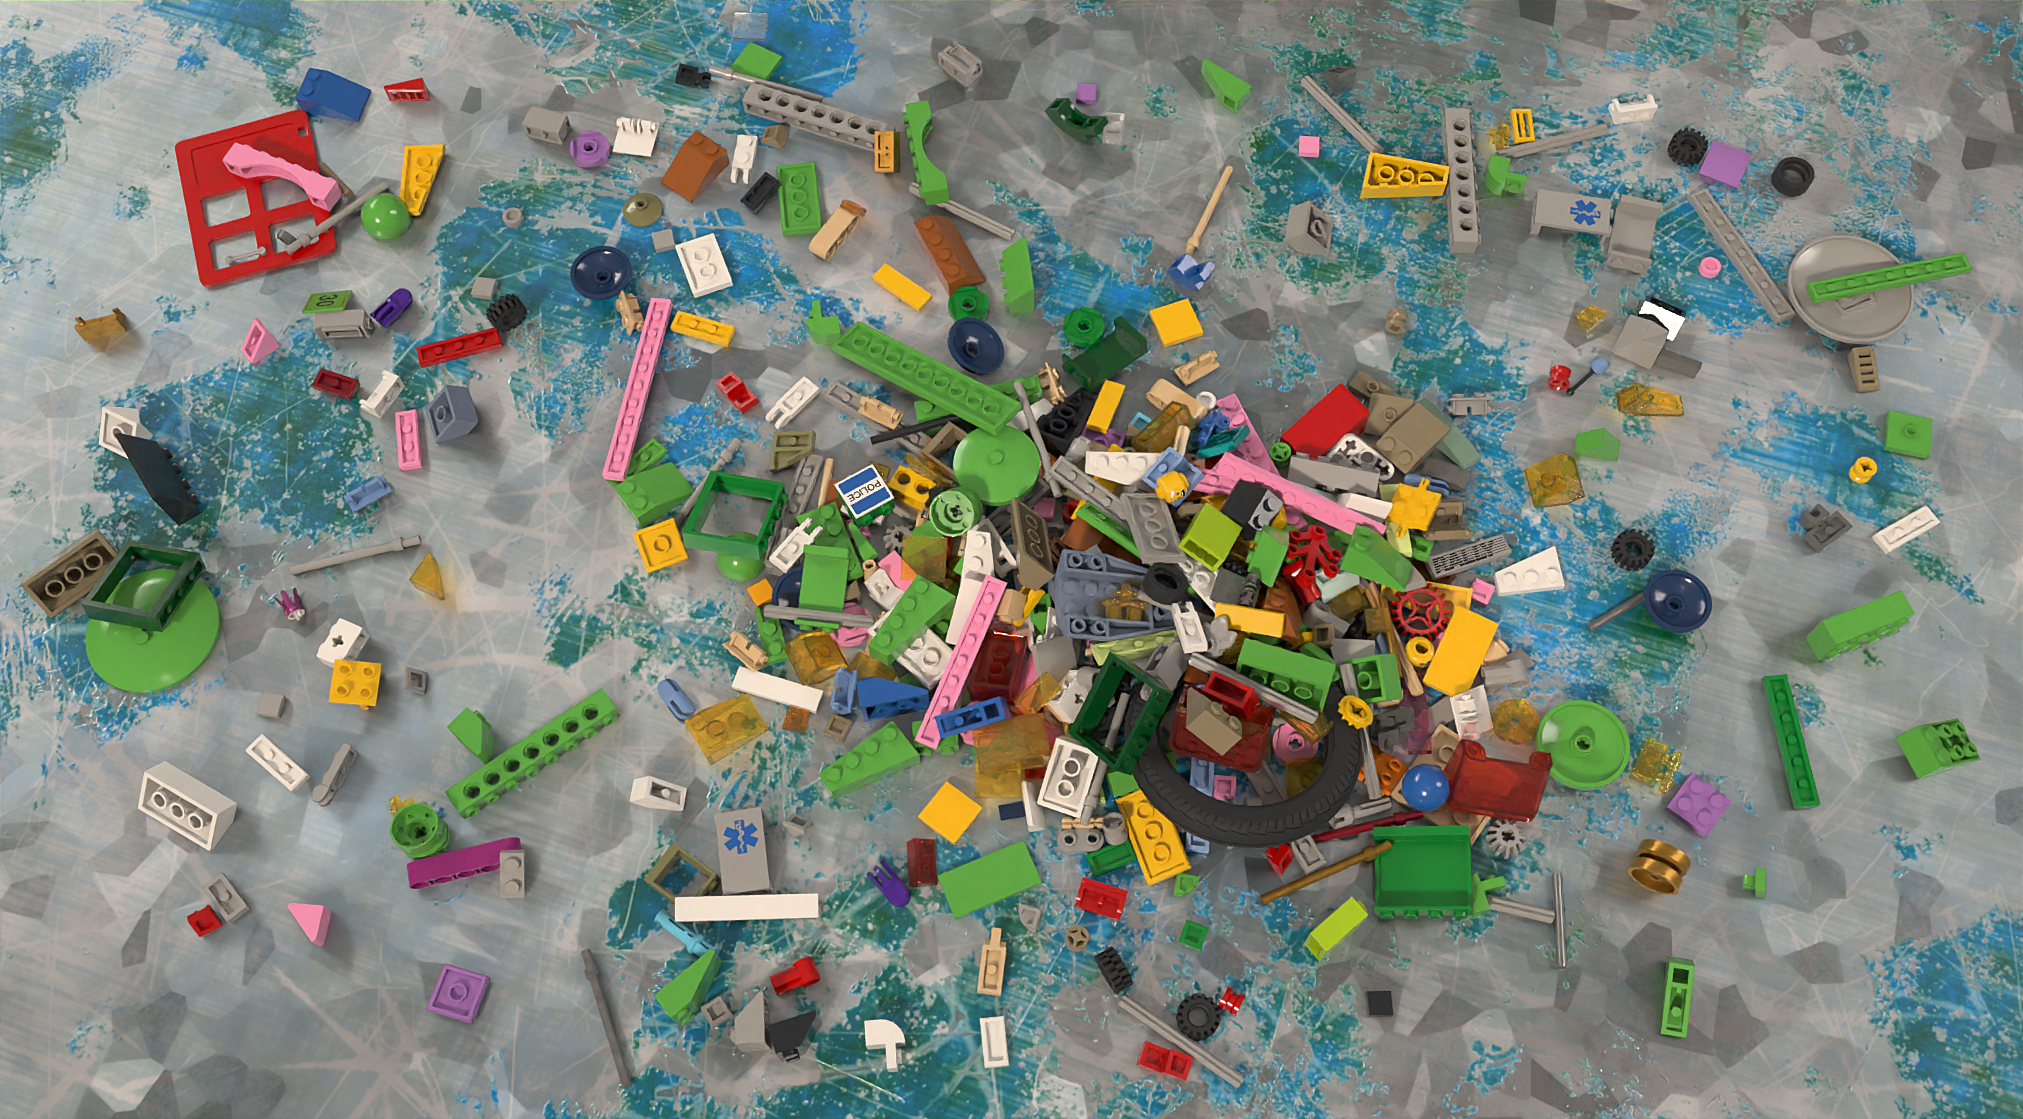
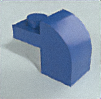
(1189, 272)

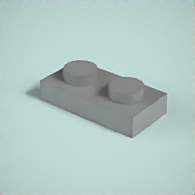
(512, 874)
(226, 898)

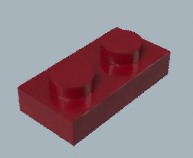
(336, 384)

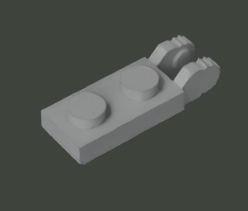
(334, 776)

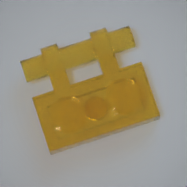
(1650, 761)

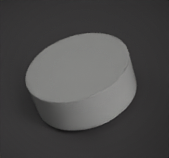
(513, 217)

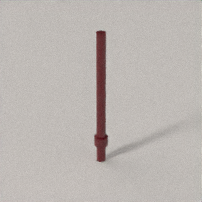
(1398, 819)

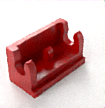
(1101, 899)

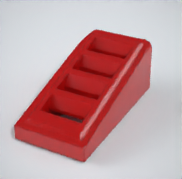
(408, 91)

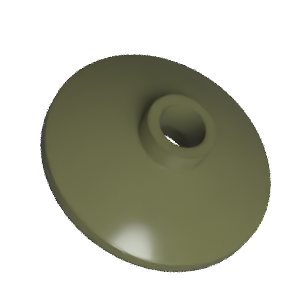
(645, 215)

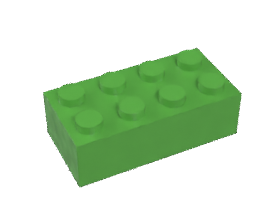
(1860, 625)
(1287, 672)

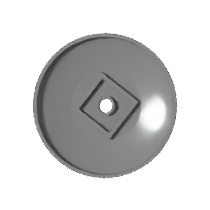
(1854, 318)

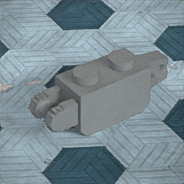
(1166, 665)

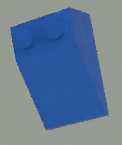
(332, 96)
(887, 698)

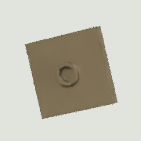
(1385, 412)

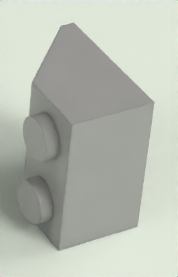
(1309, 229)
(751, 1025)

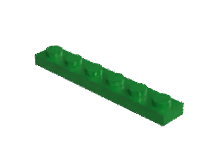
(1790, 742)

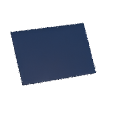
(1011, 810)

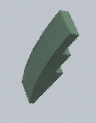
(1454, 444)

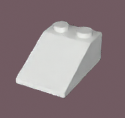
(1068, 777)

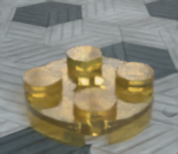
(1519, 709)

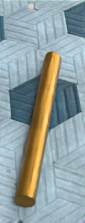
(1390, 637)

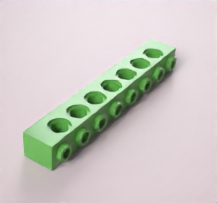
(540, 740)

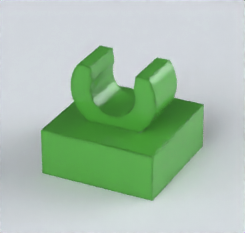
(1756, 882)

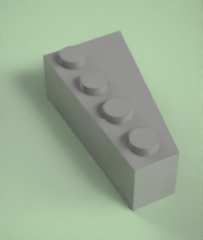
(1333, 475)

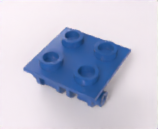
(1210, 424)

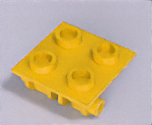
(355, 683)

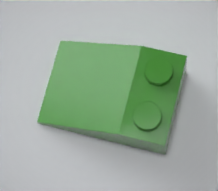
(653, 493)
(1375, 559)
(688, 990)

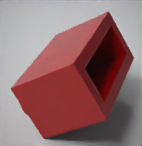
(1231, 695)

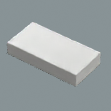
(994, 1042)

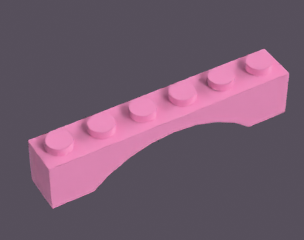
(251, 163)

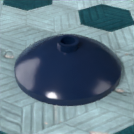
(601, 264)
(975, 346)
(1684, 592)
(787, 593)

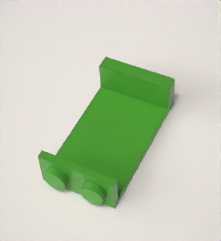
(823, 584)

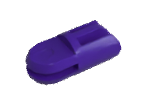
(392, 307)
(894, 888)

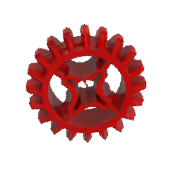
(1432, 627)

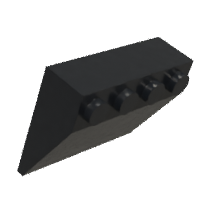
(161, 477)

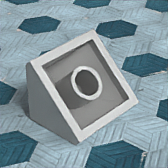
(1640, 341)

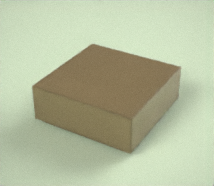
(837, 727)

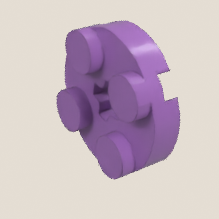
(592, 158)

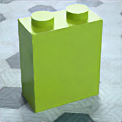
(1210, 537)
(1336, 928)

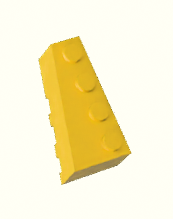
(1402, 177)

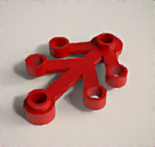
(1315, 536)

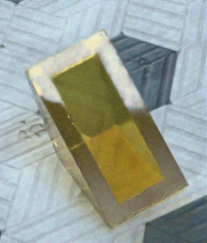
(428, 577)

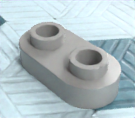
(1080, 841)

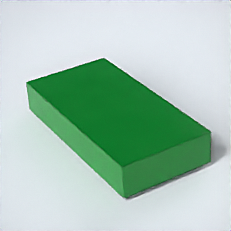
(1111, 858)

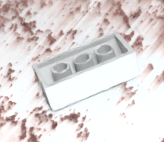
(186, 804)

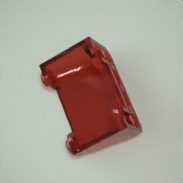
(1244, 755)
(1496, 785)

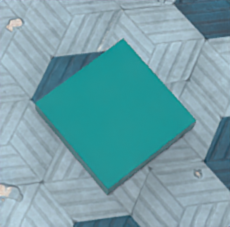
(1223, 441)

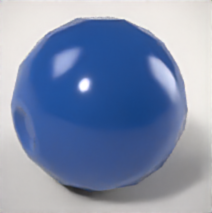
(1425, 787)

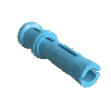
(694, 942)

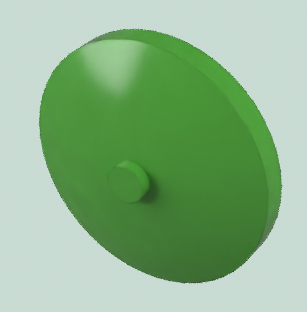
(997, 465)
(1585, 744)

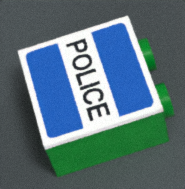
(865, 496)

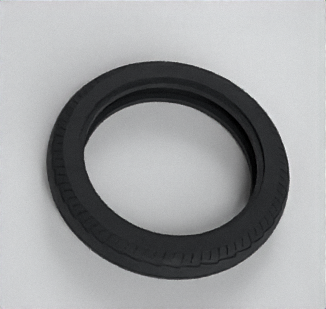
(1242, 824)

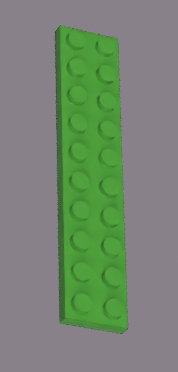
(927, 378)

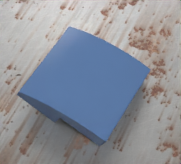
(1170, 461)

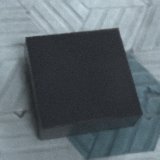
(1379, 1003)

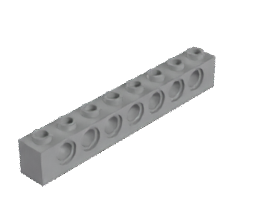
(813, 116)
(1460, 182)

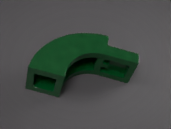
(1073, 121)

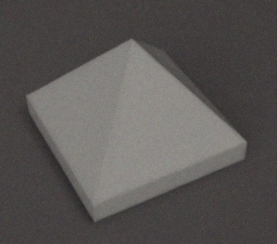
(414, 680)
(797, 825)

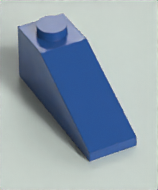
(973, 717)

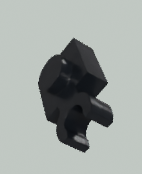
(690, 75)

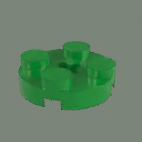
(970, 295)
(1079, 337)

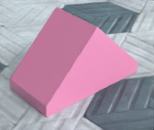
(258, 342)
(313, 920)

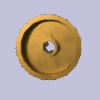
(1659, 867)

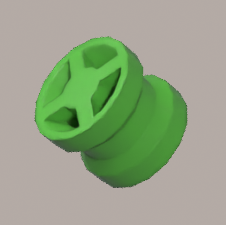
(1281, 450)

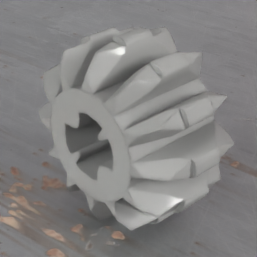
(893, 538)
(1496, 836)

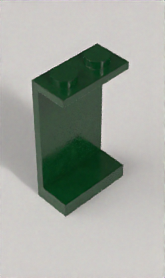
(1106, 356)

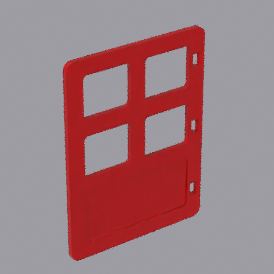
(206, 176)

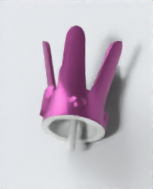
(291, 609)

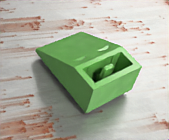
(1937, 747)

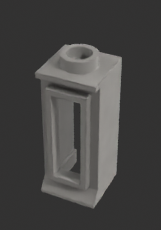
(342, 324)

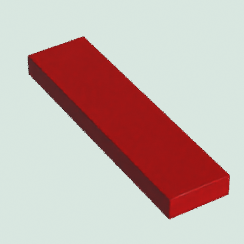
(459, 347)

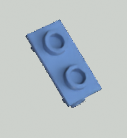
(367, 493)
(843, 700)

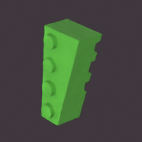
(912, 616)
(870, 761)

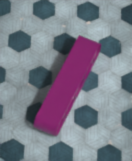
(459, 863)

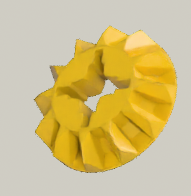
(1354, 704)

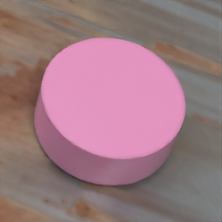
(1709, 267)

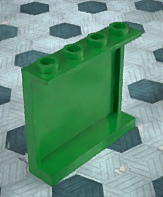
(1424, 872)

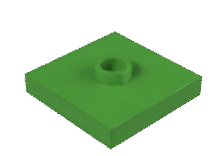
(1908, 434)

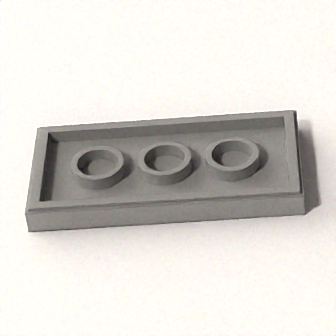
(1152, 528)

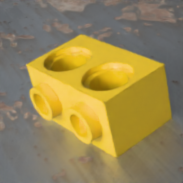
(909, 492)

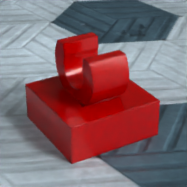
(1280, 858)
(204, 921)

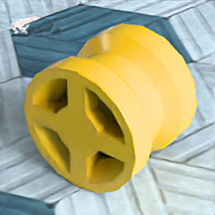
(1857, 471)

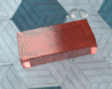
(921, 862)

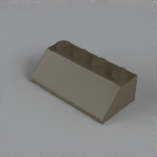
(1030, 546)
(70, 573)

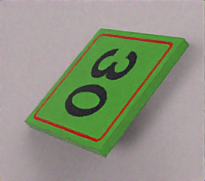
(327, 302)

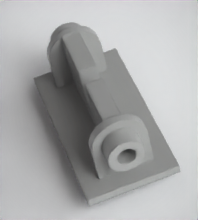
(1477, 404)

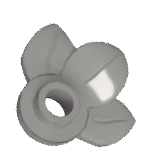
(1218, 637)

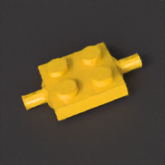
(1413, 507)

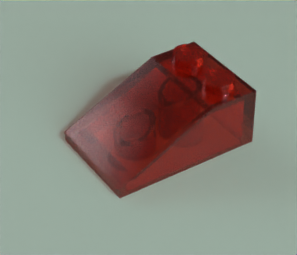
(998, 667)

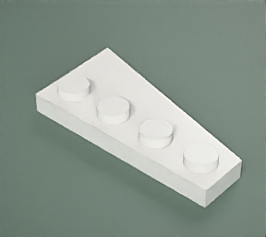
(1121, 467)

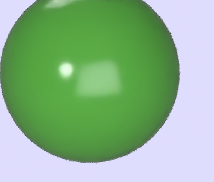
(385, 216)
(737, 567)

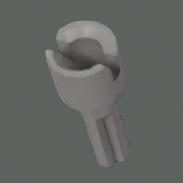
(1348, 813)

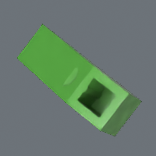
(1228, 89)

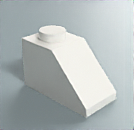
(658, 794)

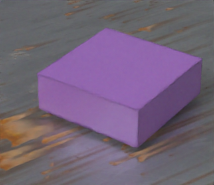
(1086, 93)

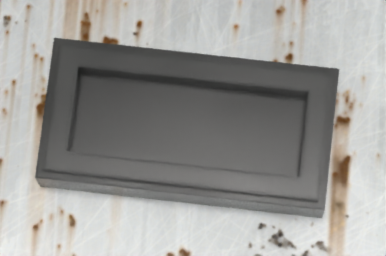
(1678, 363)

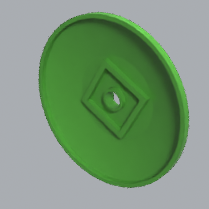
(152, 659)

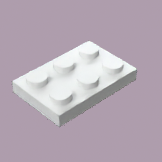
(704, 265)

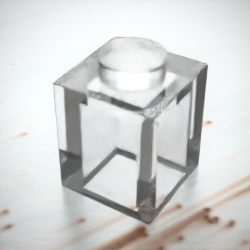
(1114, 129)

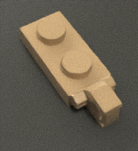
(992, 965)

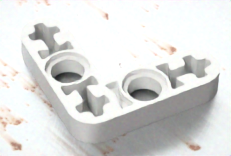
(1356, 452)

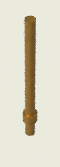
(1367, 853)

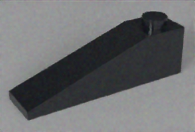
(1066, 421)

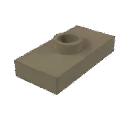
(1365, 384)

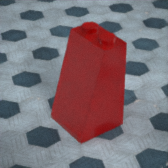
(1327, 423)

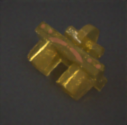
(1114, 606)

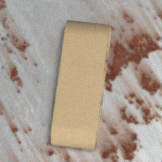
(833, 233)
(1164, 392)

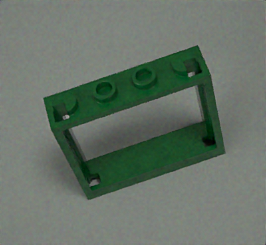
(168, 603)
(1097, 703)

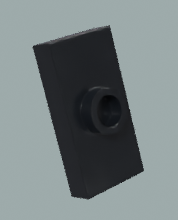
(760, 192)

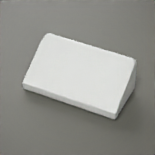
(1033, 811)

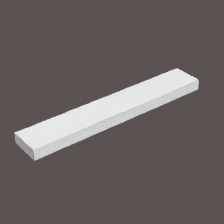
(746, 907)

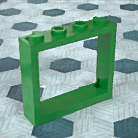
(740, 485)

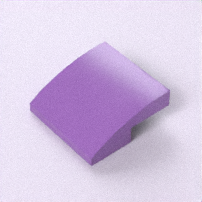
(1724, 164)

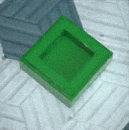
(1193, 935)

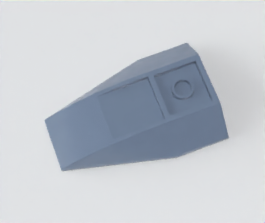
(1088, 578)

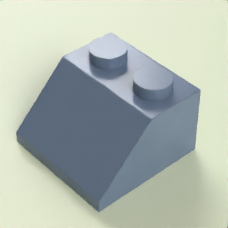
(451, 413)

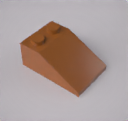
(695, 166)

